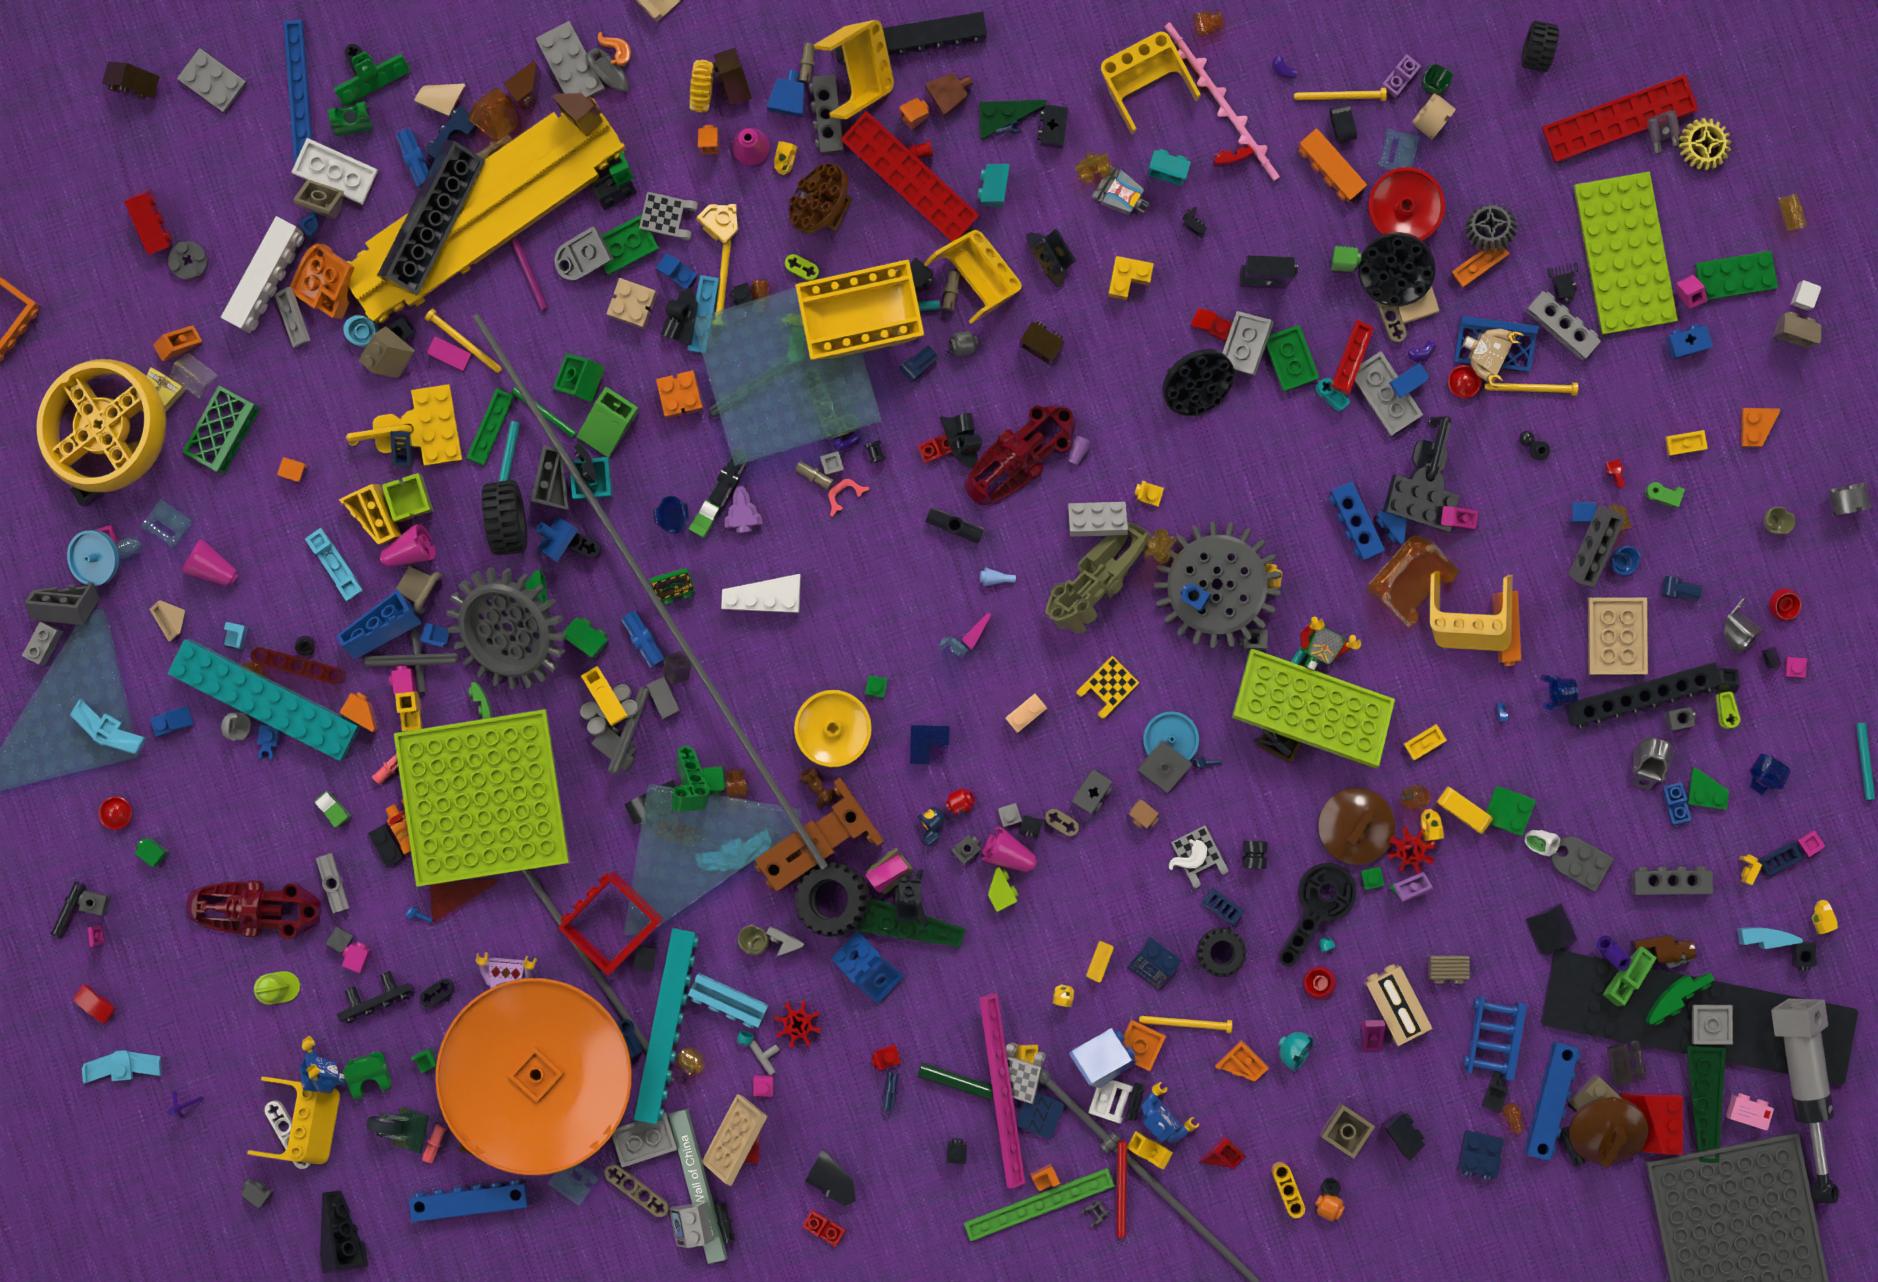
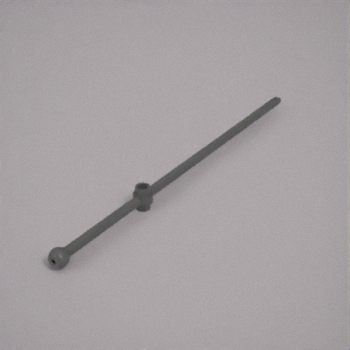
(1111, 1143)

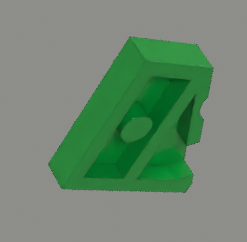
(1706, 791)

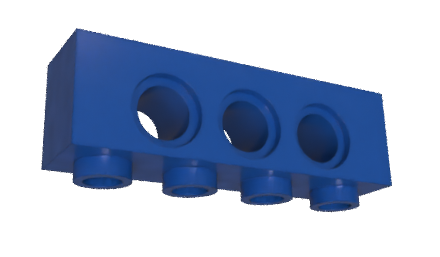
(1349, 492)

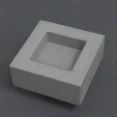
(832, 463)
(1009, 814)

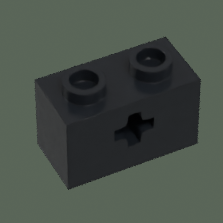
(1055, 137)

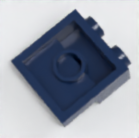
(1480, 1155)

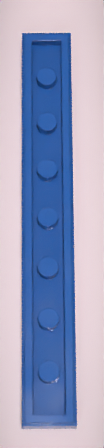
(297, 84)

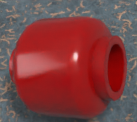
(960, 801)

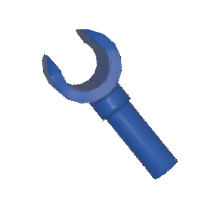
(412, 912)

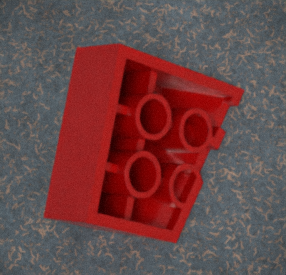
(1663, 1118)

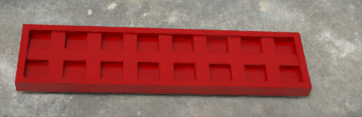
(1617, 118)
(909, 176)

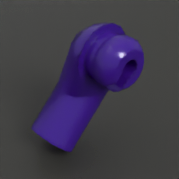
(1281, 68)
(1423, 353)
(847, 443)

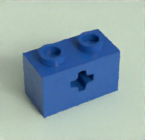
(1700, 341)

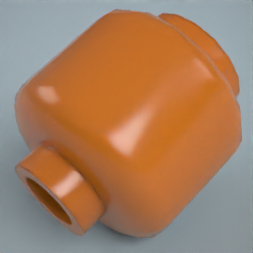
(1330, 1207)

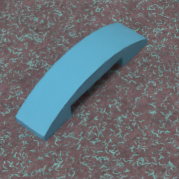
(334, 564)

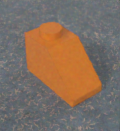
(914, 112)
(708, 140)
(177, 342)
(360, 711)

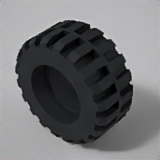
(504, 517)
(808, 894)

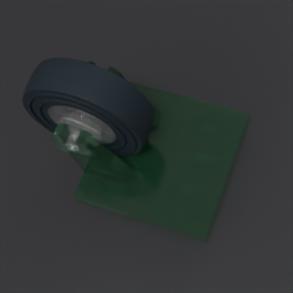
(405, 1128)

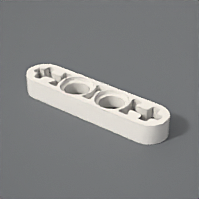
(283, 1136)

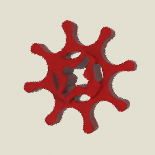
(1419, 853)
(789, 1028)

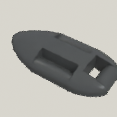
(609, 73)

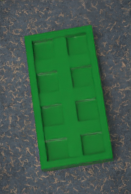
(1737, 275)

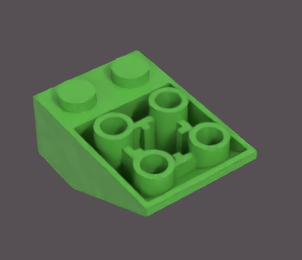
(607, 422)

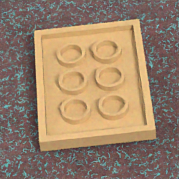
(1617, 636)
(734, 1139)

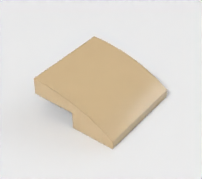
(1422, 308)

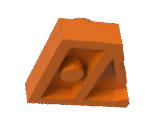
(1756, 425)
(1243, 1062)

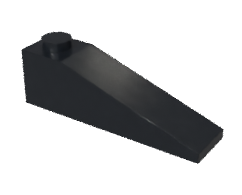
(340, 1242)

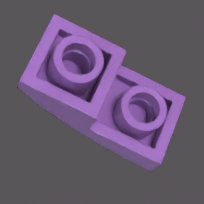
(1401, 76)

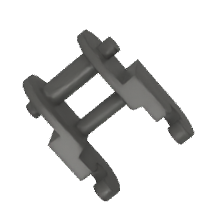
(1099, 1217)

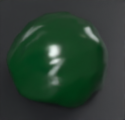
(1436, 79)

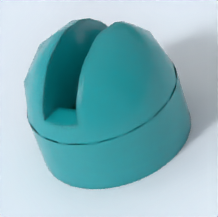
(1326, 944)
(745, 1038)

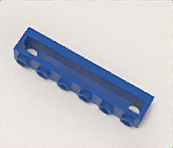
(1551, 1101)
(468, 1201)

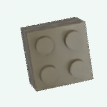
(1346, 1130)

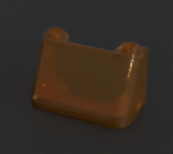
(1407, 578)

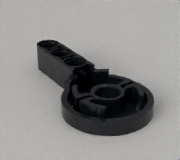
(1317, 907)

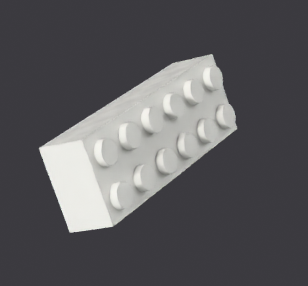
(263, 275)

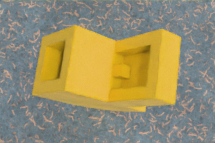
(409, 707)
(1149, 1149)

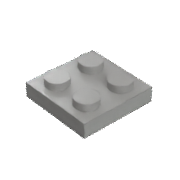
(1712, 1024)

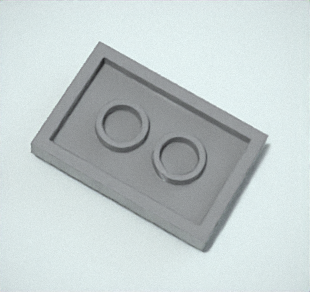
(212, 80)
(1247, 342)
(1097, 519)
(643, 1141)

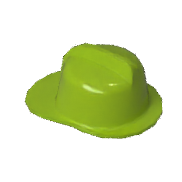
(276, 987)

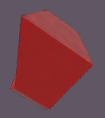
(1223, 1154)

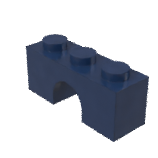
(458, 124)

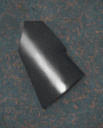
(681, 312)
(962, 438)
(831, 1179)

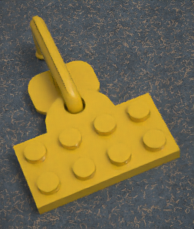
(432, 424)

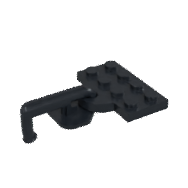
(1417, 497)

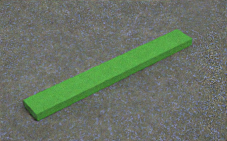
(1039, 1204)

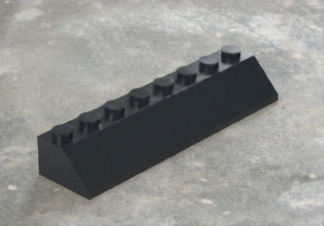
(431, 217)

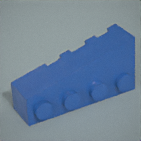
(379, 625)

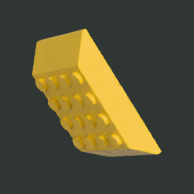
(860, 311)

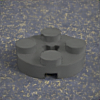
(182, 251)

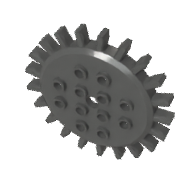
(1252, 584)
(477, 630)

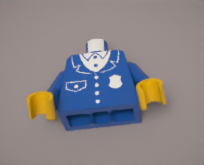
(316, 1072)
(1161, 1120)

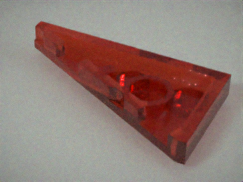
(450, 895)

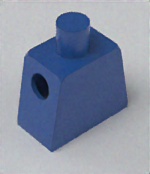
(788, 96)

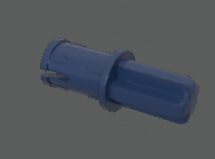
(890, 1092)

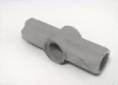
(329, 870)

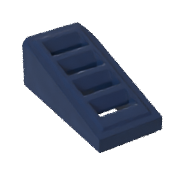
(401, 460)
(1784, 864)
(1235, 917)

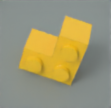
(1128, 271)

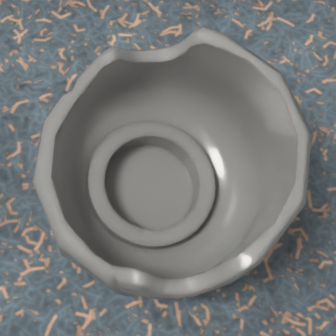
(235, 726)

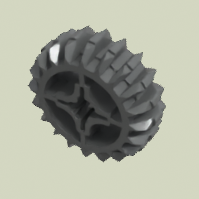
(1476, 230)

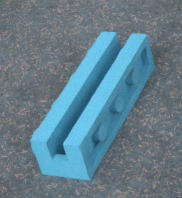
(728, 1000)

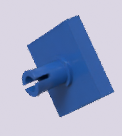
(555, 537)

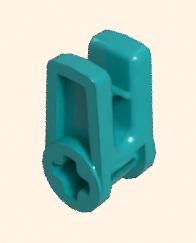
(1332, 397)

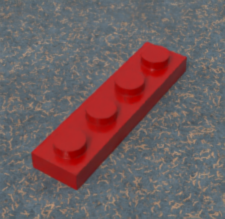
(1352, 357)

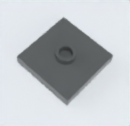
(1164, 766)

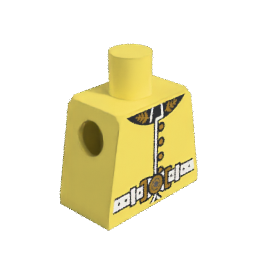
(167, 388)

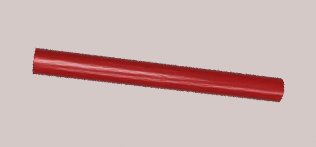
(1121, 1189)

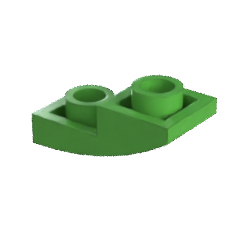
(478, 694)

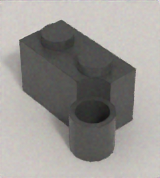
(608, 742)

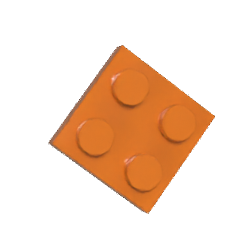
(1144, 1042)

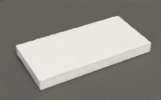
(335, 170)

